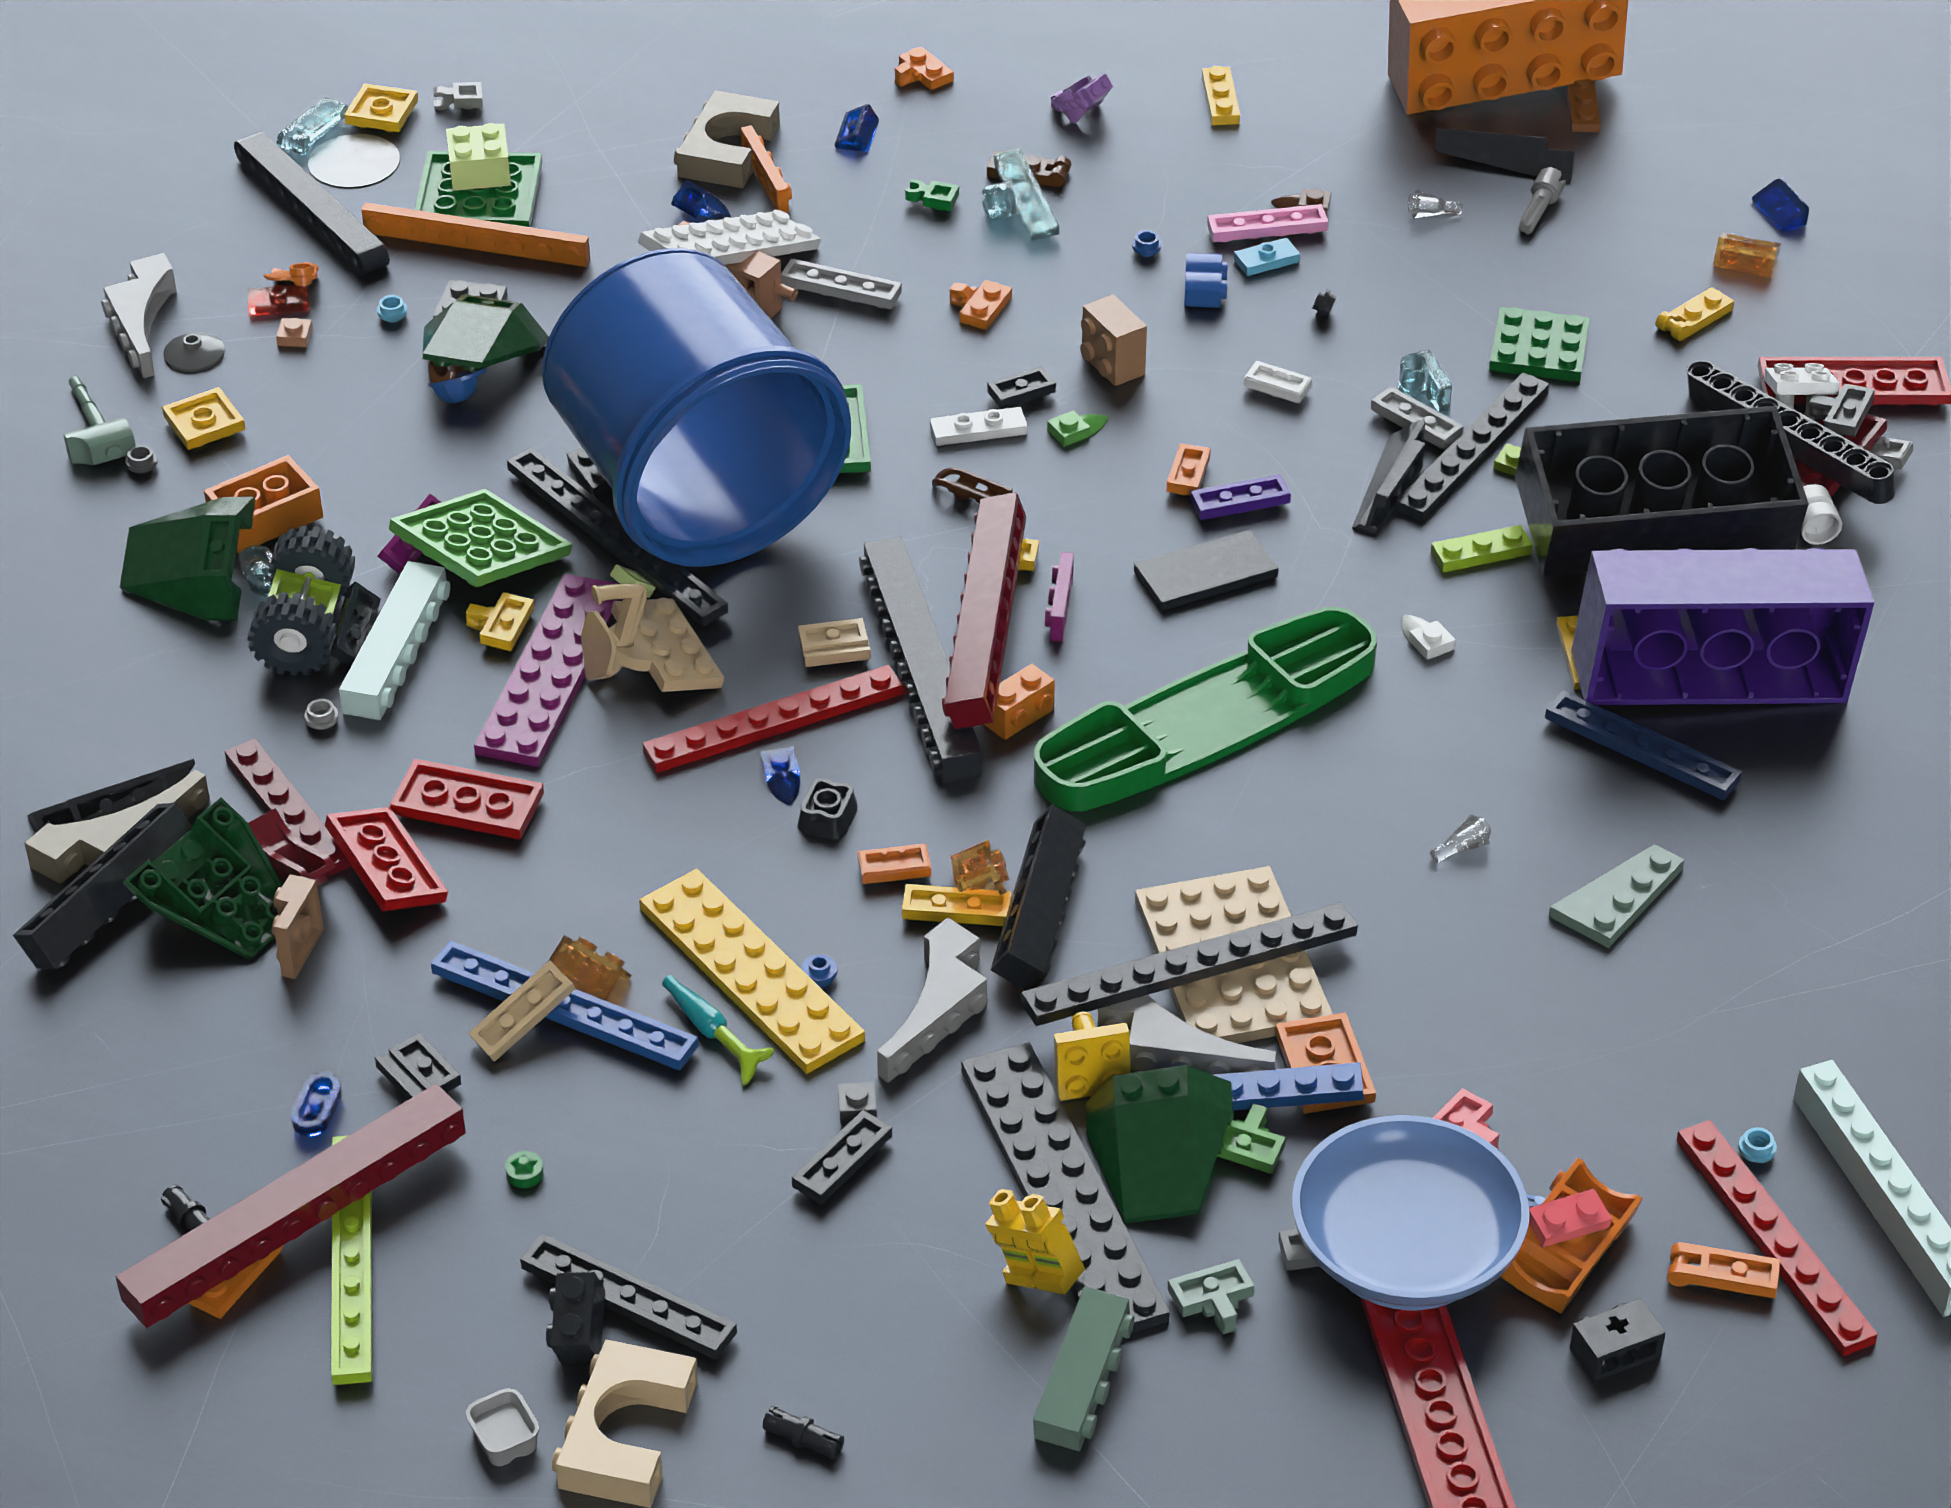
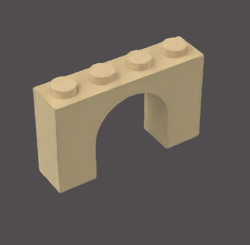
(620, 1378)

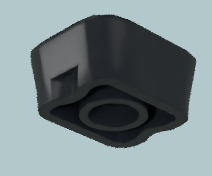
(827, 809)

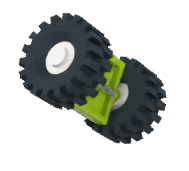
(307, 582)

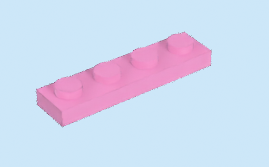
(1267, 223)

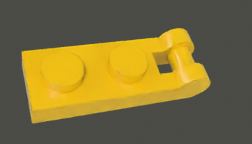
(1695, 314)

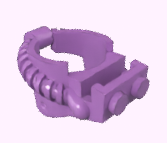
(1081, 96)

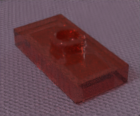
(278, 299)

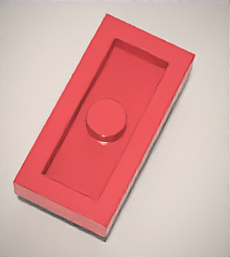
(1568, 1218)

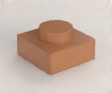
(294, 332)

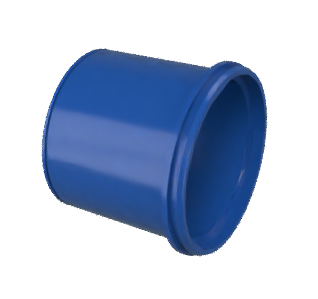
(695, 408)

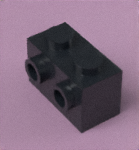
(577, 1317)

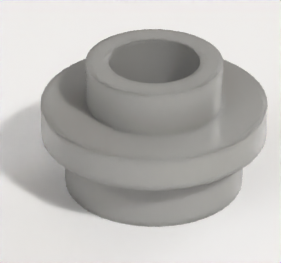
(321, 714)

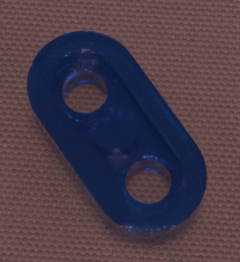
(312, 1110)

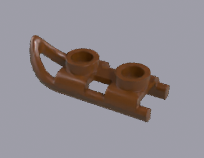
(966, 485)

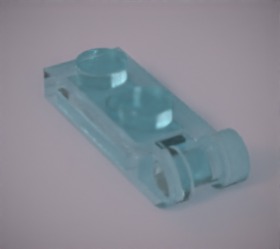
(311, 125)

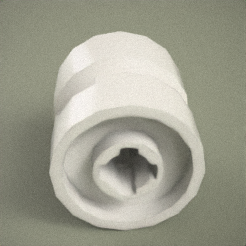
(1822, 518)

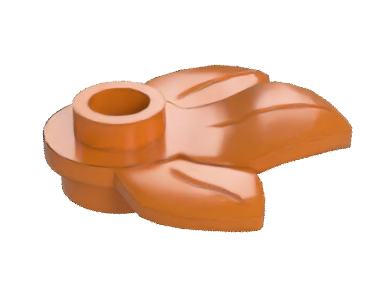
(300, 273)

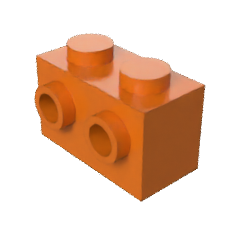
(1022, 701)

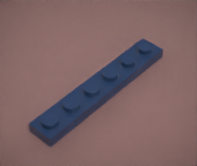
(1643, 745)

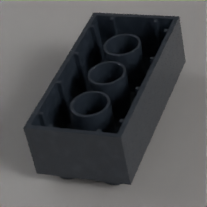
(1659, 486)

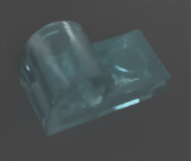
(1423, 375)

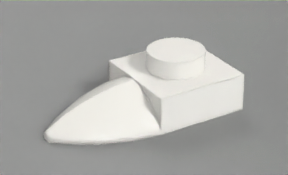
(1427, 637)

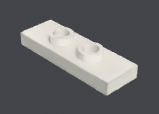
(978, 426)

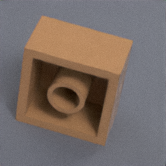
(1113, 340)

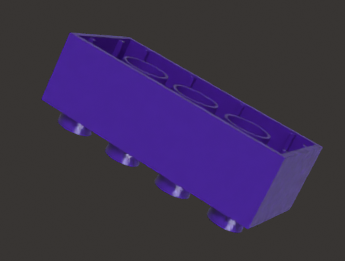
(1721, 626)

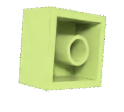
(478, 157)

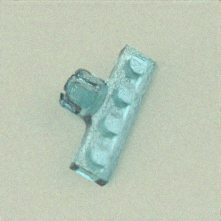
(1019, 196)

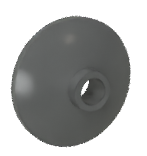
(194, 352)

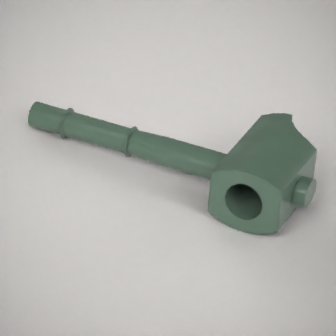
(101, 440)

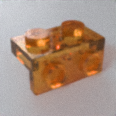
(588, 969)

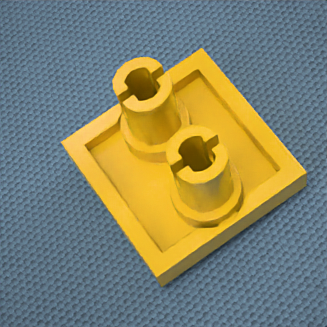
(1089, 1056)

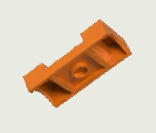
(1558, 1270)

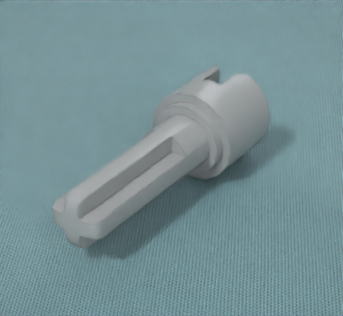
(1544, 191)

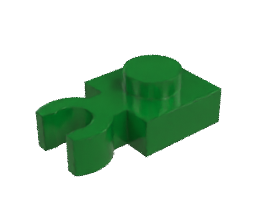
(935, 195)

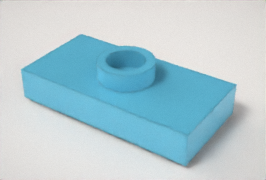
(1266, 256)

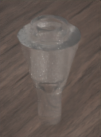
(1425, 204)
(1469, 835)

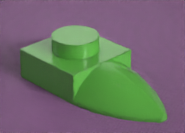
(1074, 427)

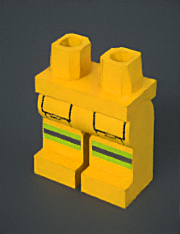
(1034, 1243)

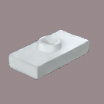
(1277, 382)

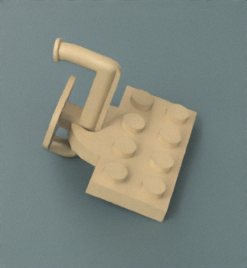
(646, 638)

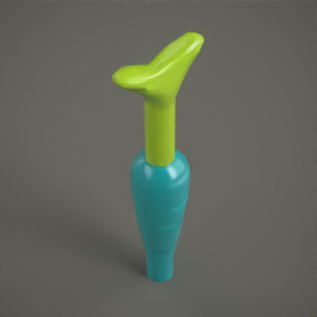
(714, 1025)

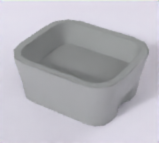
(503, 1426)

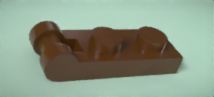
(1045, 170)

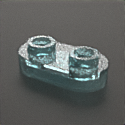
(255, 565)

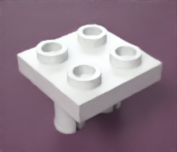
(1807, 381)

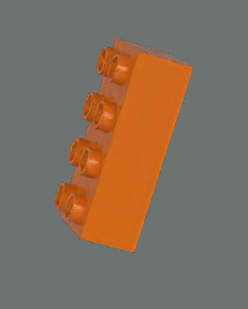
(1499, 48)

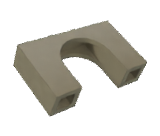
(723, 116)

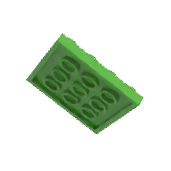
(480, 537)

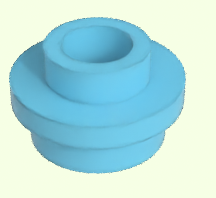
(392, 308)
(1757, 1145)

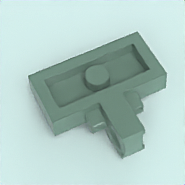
(1213, 1292)

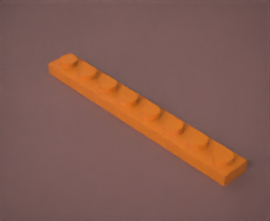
(476, 234)

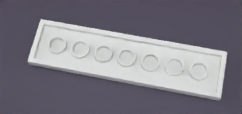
(736, 238)

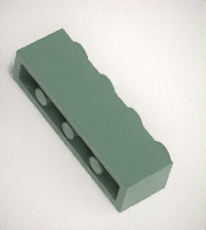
(1082, 1369)

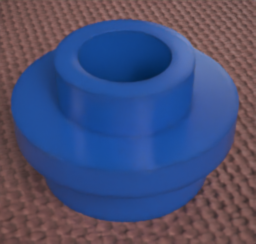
(1146, 243)
(820, 969)

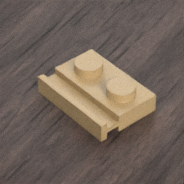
(834, 642)

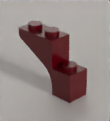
(287, 852)

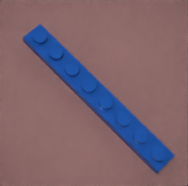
(576, 1011)

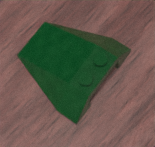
(1159, 1138)

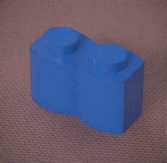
(1204, 279)

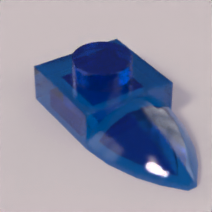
(698, 201)
(781, 773)

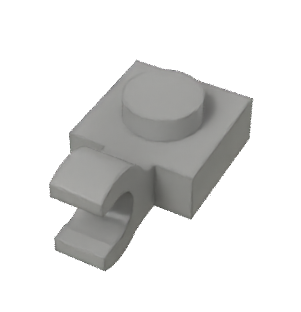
(463, 96)

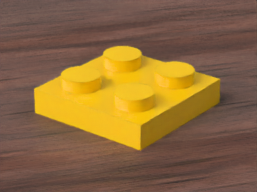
(381, 107)
(203, 418)

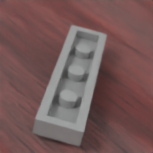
(841, 283)

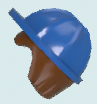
(453, 382)

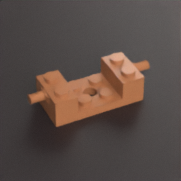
(762, 280)

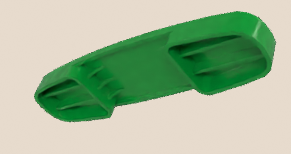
(1206, 714)

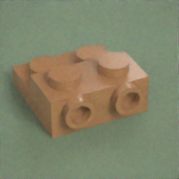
(297, 923)

